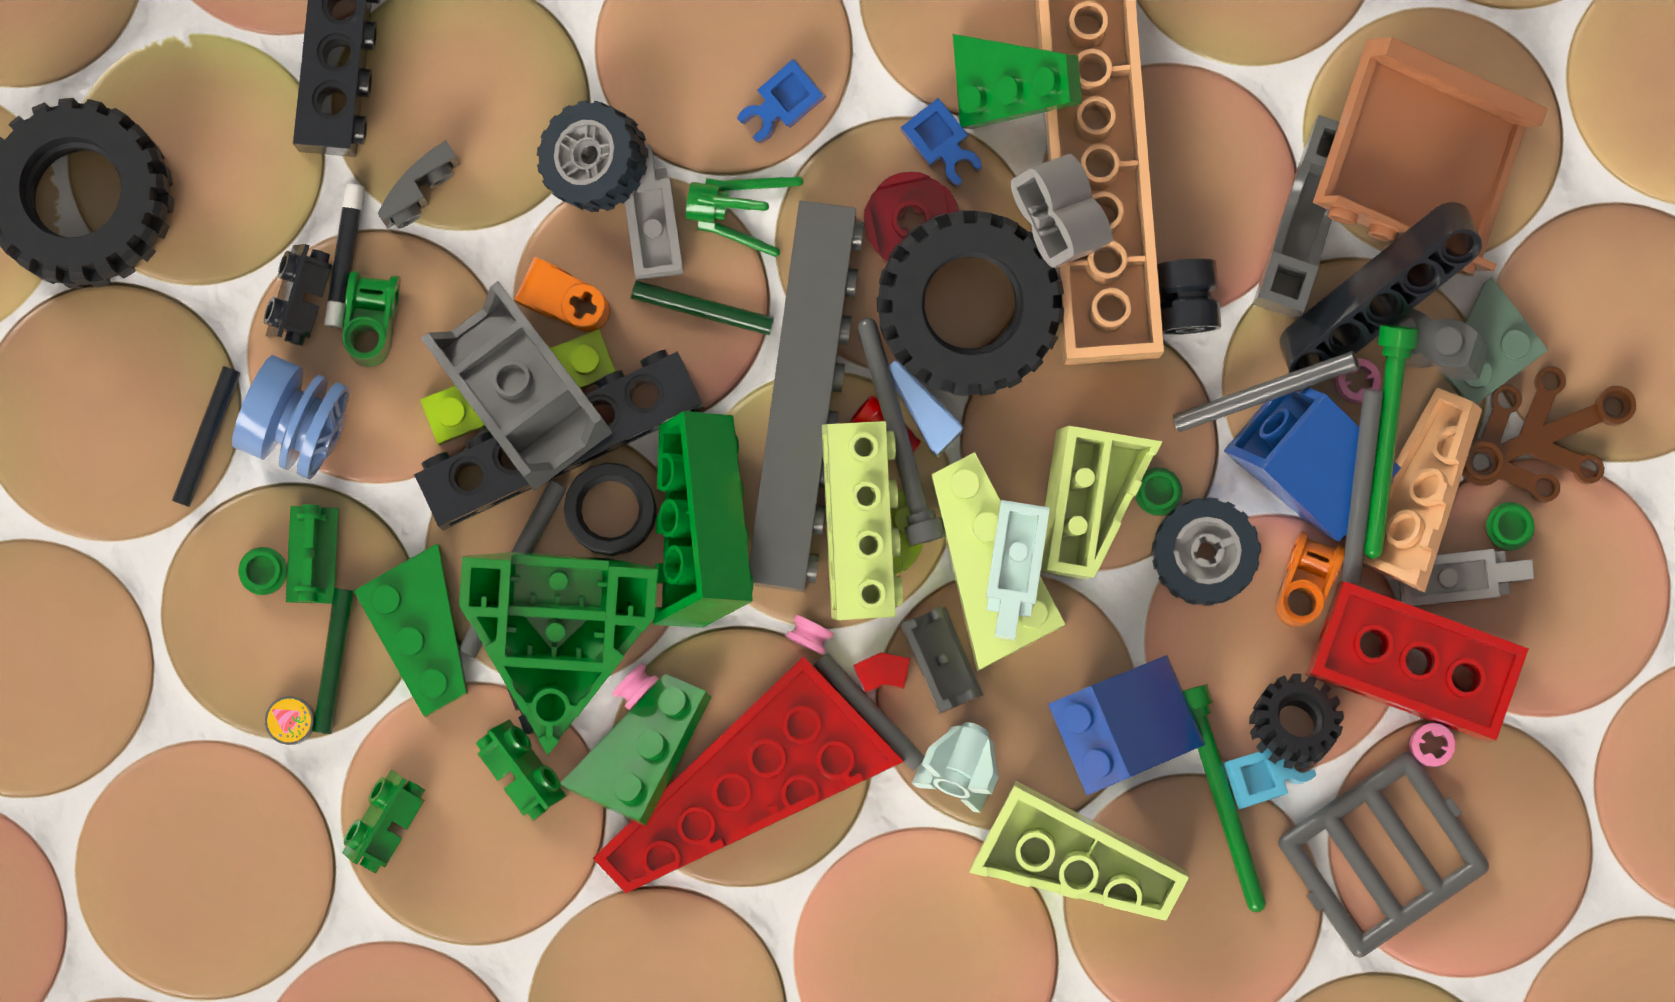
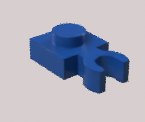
(787, 97)
(938, 137)

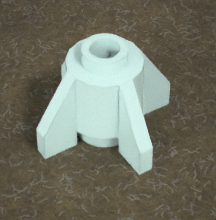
(961, 765)

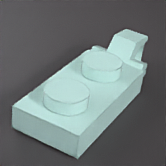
(1016, 564)

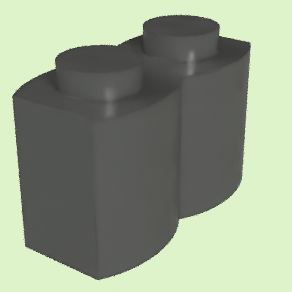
(1447, 345)

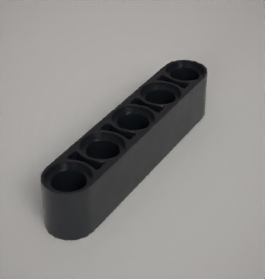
(1384, 288)

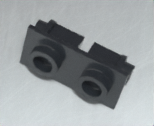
(288, 310)

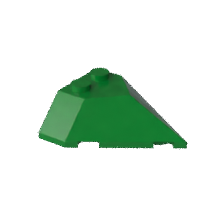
(555, 626)

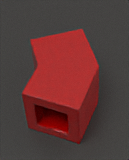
(882, 670)

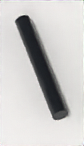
(206, 436)

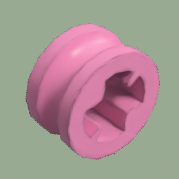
(1373, 376)
(809, 634)
(635, 686)
(1434, 730)

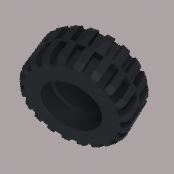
(131, 228)
(969, 369)

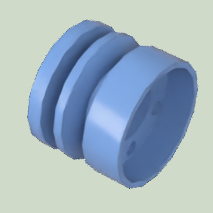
(282, 413)

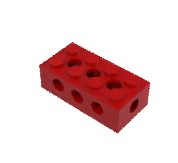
(1445, 644)

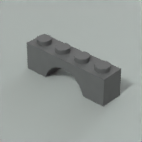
(1300, 233)

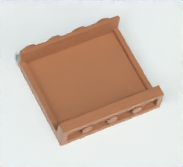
(1421, 139)

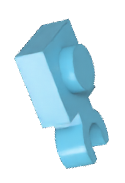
(1259, 780)

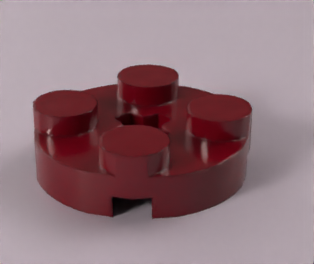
(892, 198)

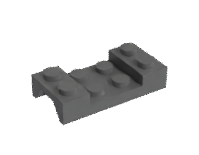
(518, 388)

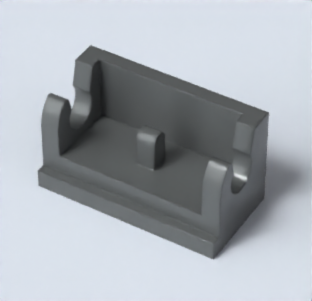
(941, 659)

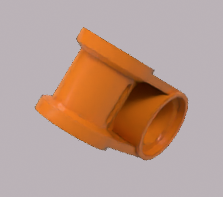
(556, 293)
(1309, 570)

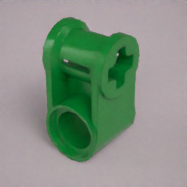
(370, 307)

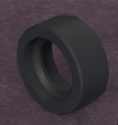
(580, 488)

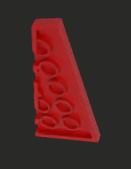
(771, 763)

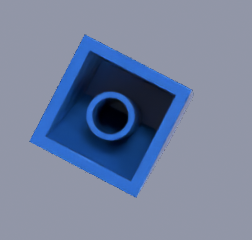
(1304, 455)
(1126, 724)

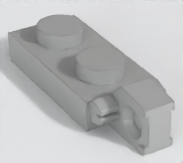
(653, 225)
(1468, 578)

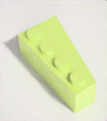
(970, 520)
(1069, 854)

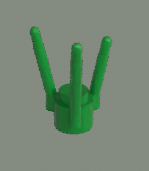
(711, 202)

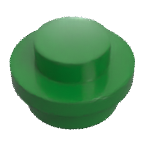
(1159, 492)
(1510, 526)
(262, 571)

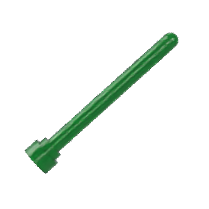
(1397, 346)
(1198, 701)

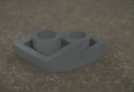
(405, 198)

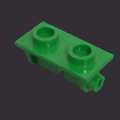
(312, 554)
(509, 750)
(371, 834)

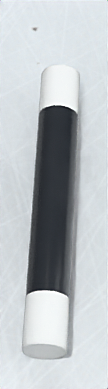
(344, 255)

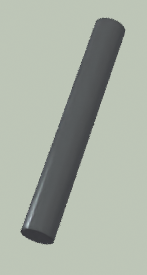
(869, 711)

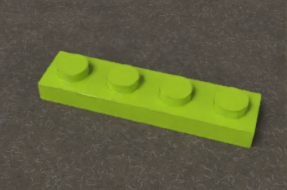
(453, 417)

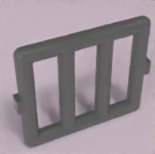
(1437, 889)

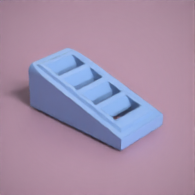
(932, 419)

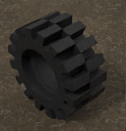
(1281, 742)

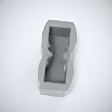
(1061, 210)

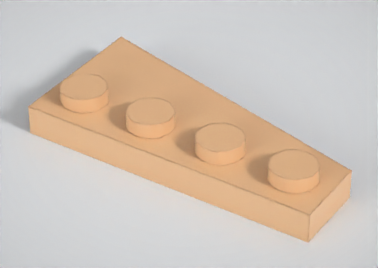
(1426, 488)

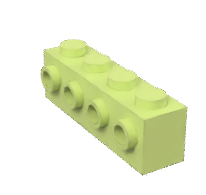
(860, 520)

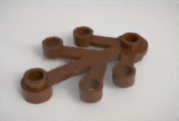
(1537, 439)

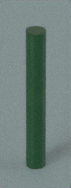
(702, 308)
(333, 661)

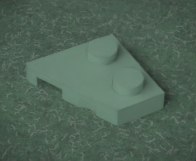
(1510, 342)

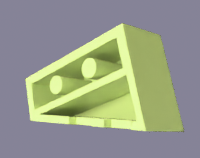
(1088, 495)

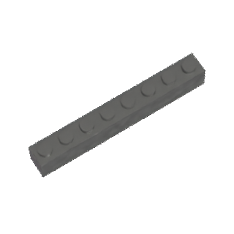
(802, 395)

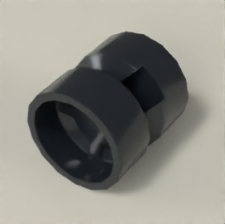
(1188, 296)

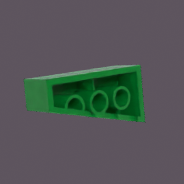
(701, 521)

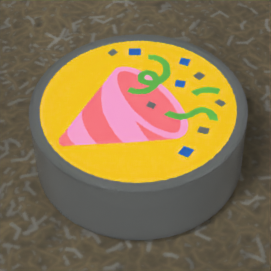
(289, 720)

